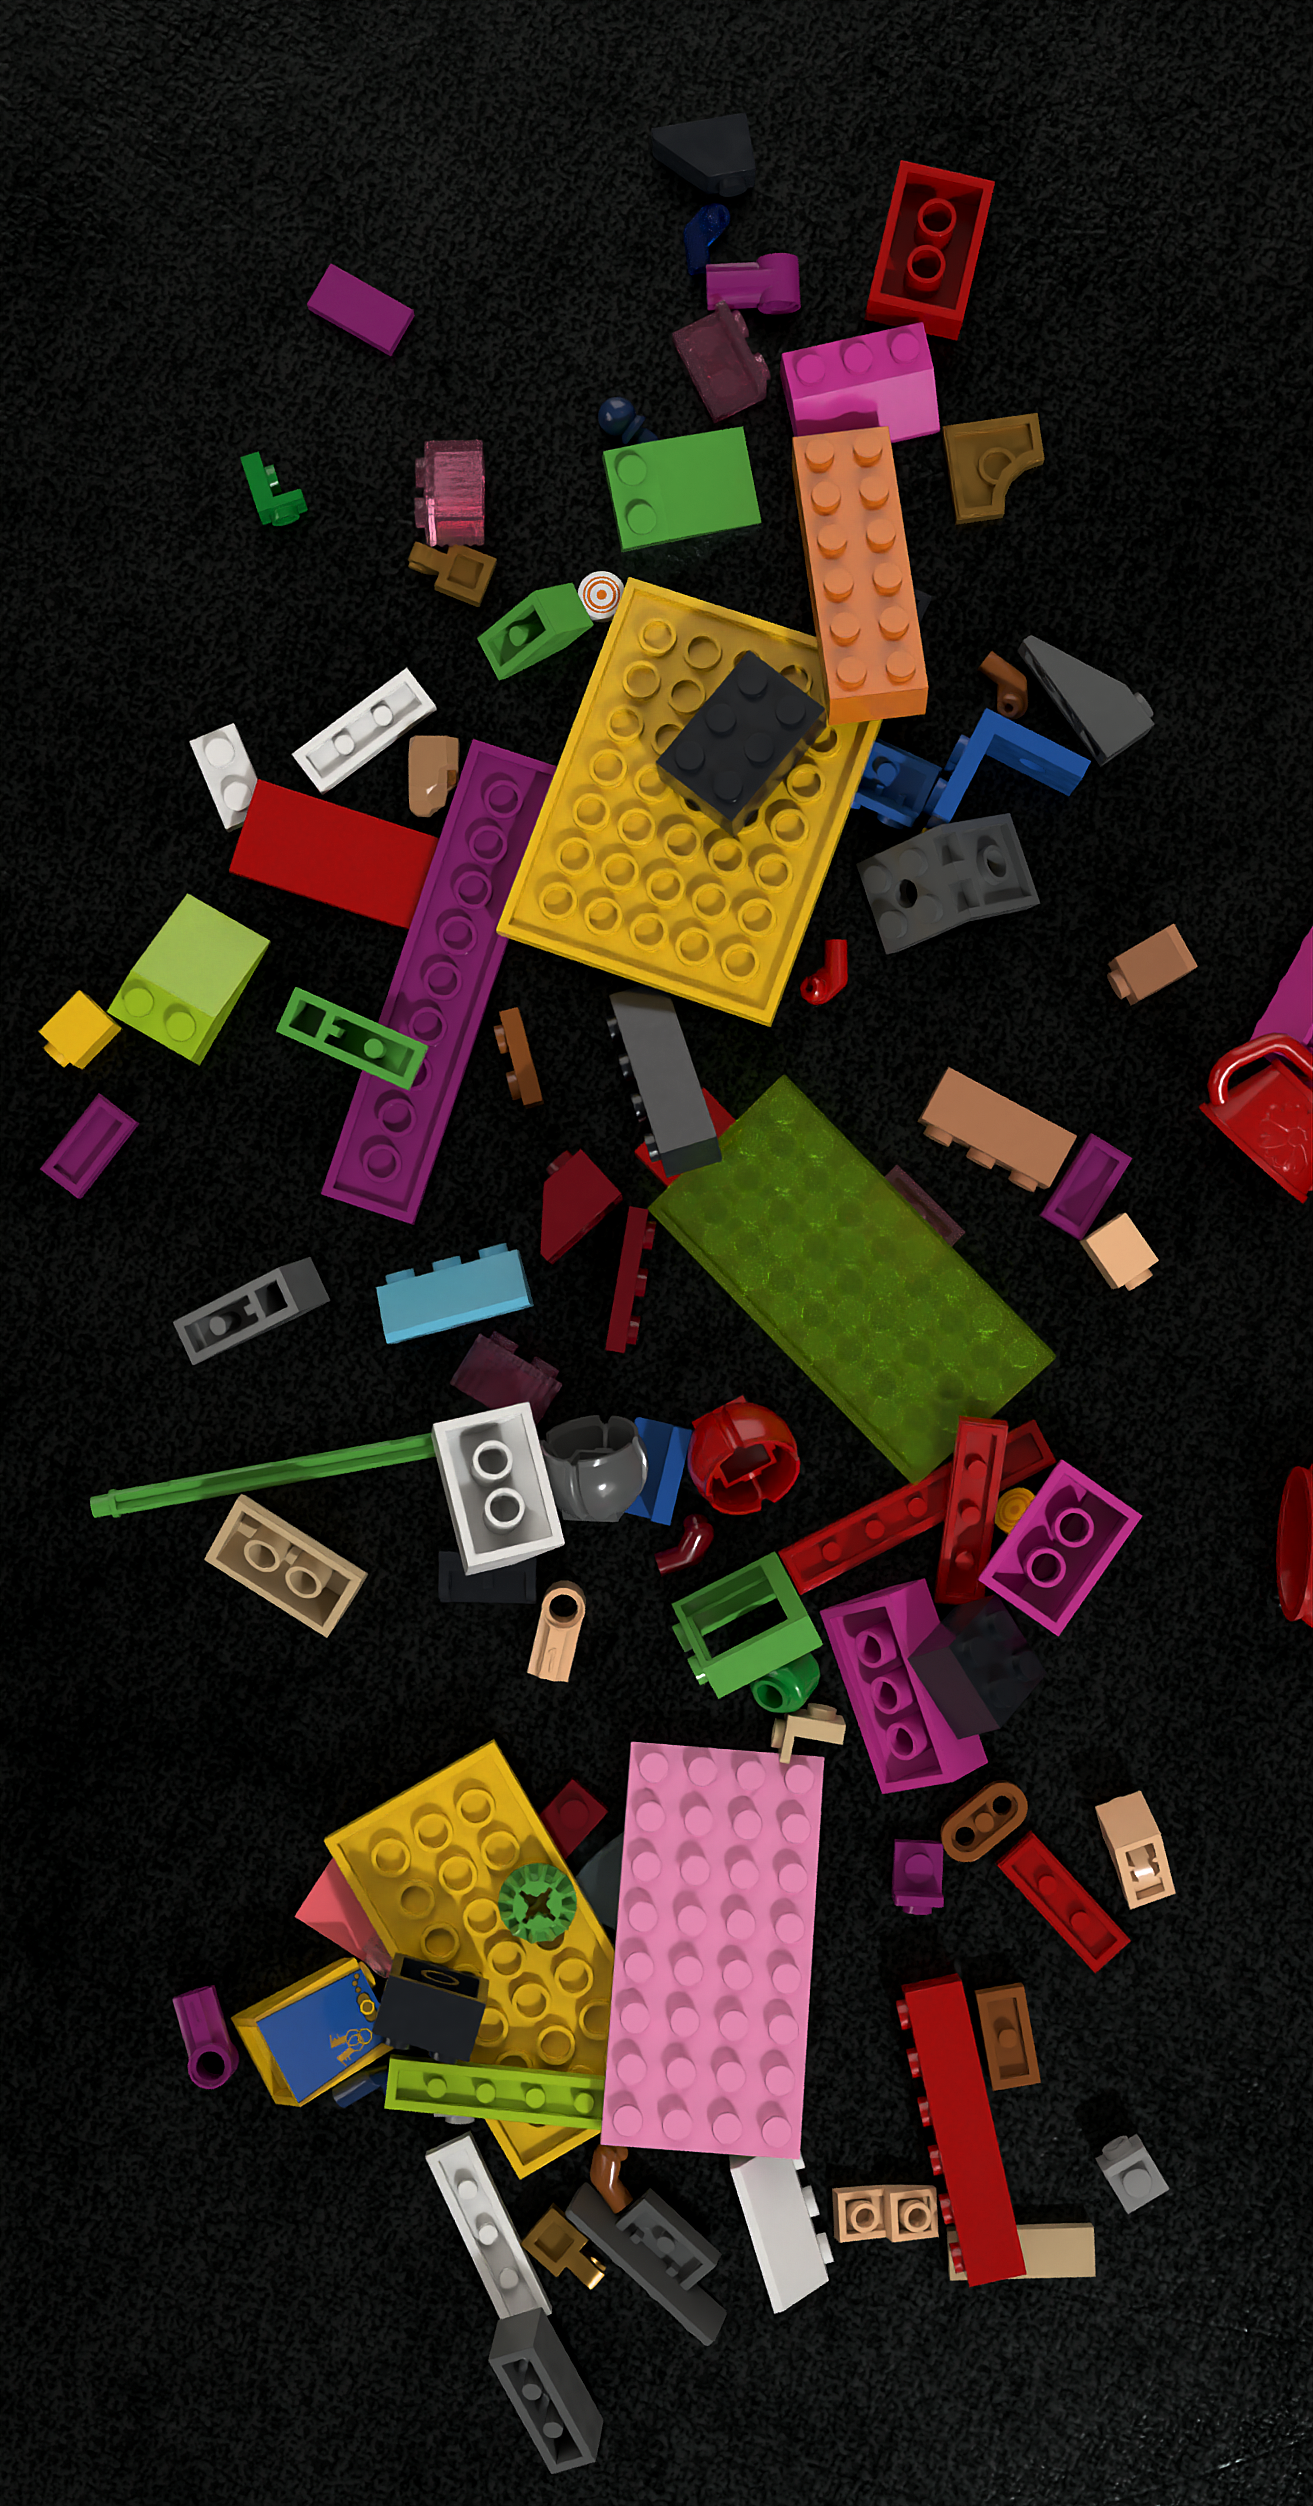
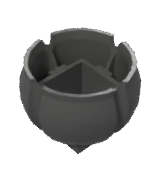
(595, 1467)

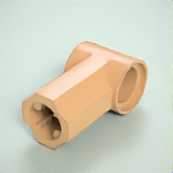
(556, 1635)

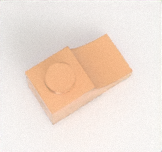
(1135, 1849)

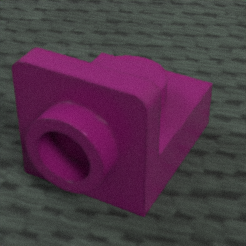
(917, 1875)

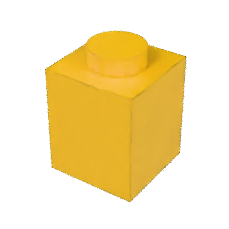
(78, 1031)

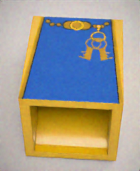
(313, 2032)

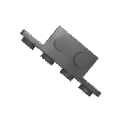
(657, 2252)

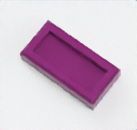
(360, 309)
(89, 1146)
(1085, 1186)

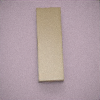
(1048, 2250)

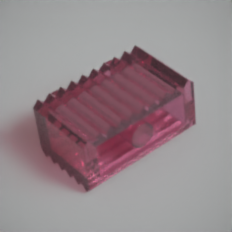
(452, 492)
(504, 1379)

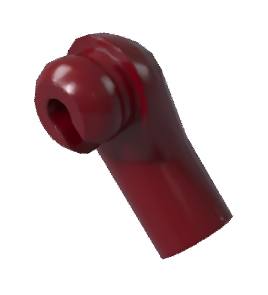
(691, 1548)

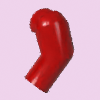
(831, 977)

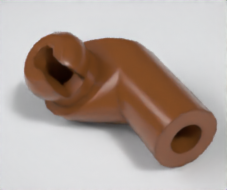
(605, 2173)

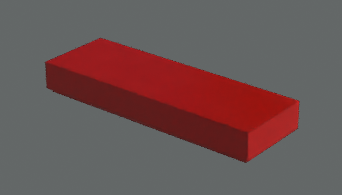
(1063, 1901)

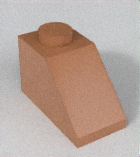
(1150, 965)

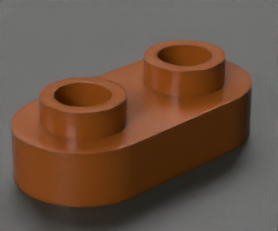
(987, 1824)

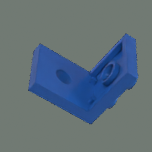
(1012, 746)

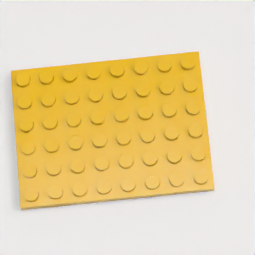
(639, 874)

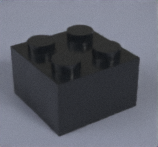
(977, 1666)
(431, 2009)

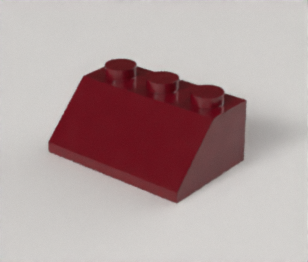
(573, 1202)

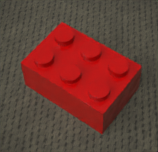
(929, 249)

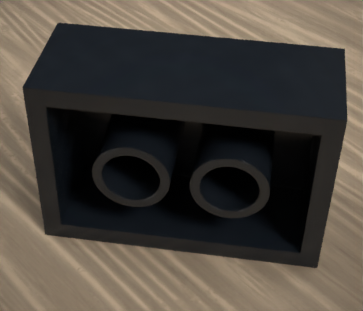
(741, 743)

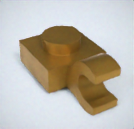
(460, 572)
(559, 2245)

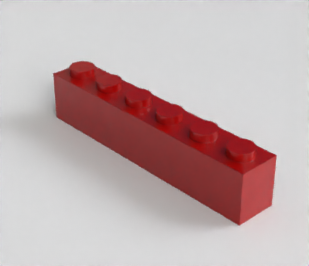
(963, 2130)

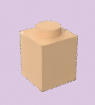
(1120, 1253)

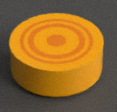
(1011, 1507)

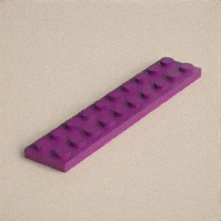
(441, 983)

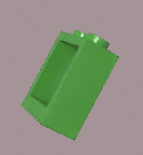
(730, 1599)

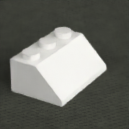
(496, 1487)
(782, 2226)

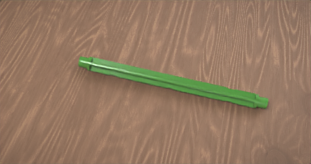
(262, 1476)

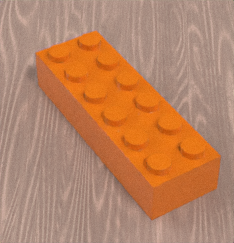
(859, 576)

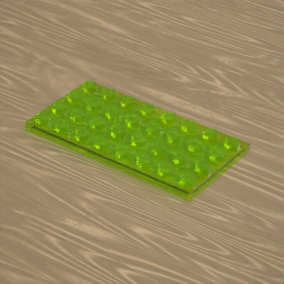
(851, 1280)

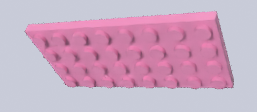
(713, 1951)

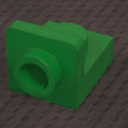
(263, 485)

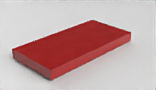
(333, 854)

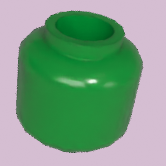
(788, 1685)

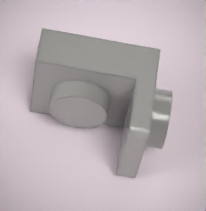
(1131, 2172)

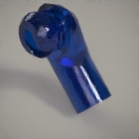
(701, 233)

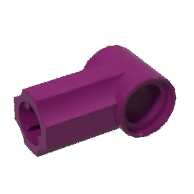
(767, 284)
(205, 2031)

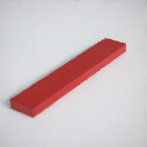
(900, 1515)

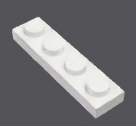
(486, 2227)

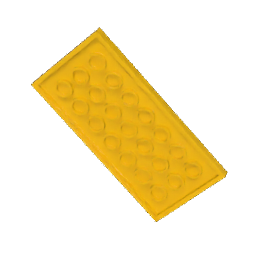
(431, 1888)

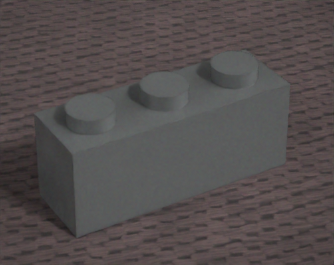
(546, 2390)

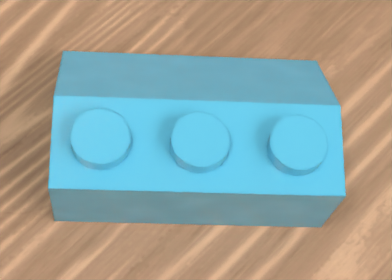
(453, 1294)

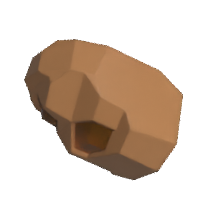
(432, 772)

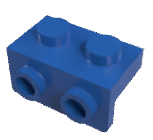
(896, 785)

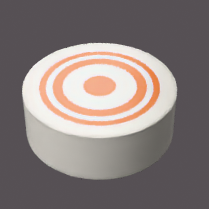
(601, 595)

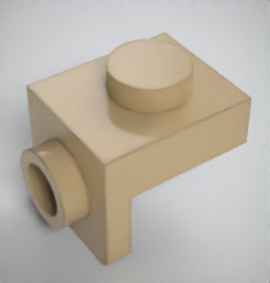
(815, 1723)

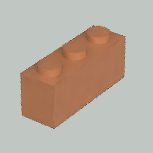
(995, 1131)

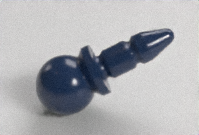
(619, 418)

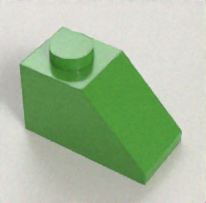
(535, 629)

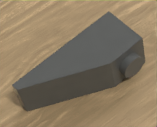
(1093, 703)
(251, 1310)

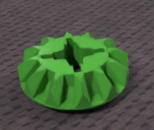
(534, 1880)

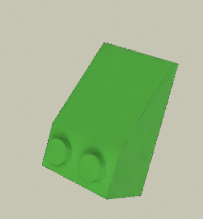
(681, 488)

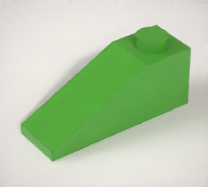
(352, 1038)

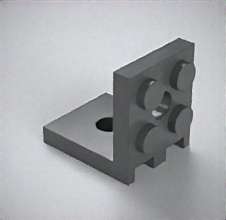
(950, 880)

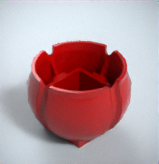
(742, 1457)

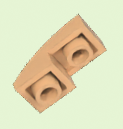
(885, 2211)

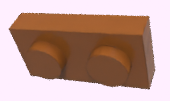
(513, 1039)
(1007, 2036)

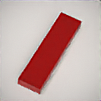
(970, 1509)

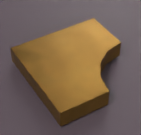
(986, 460)

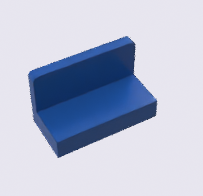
(667, 1454)

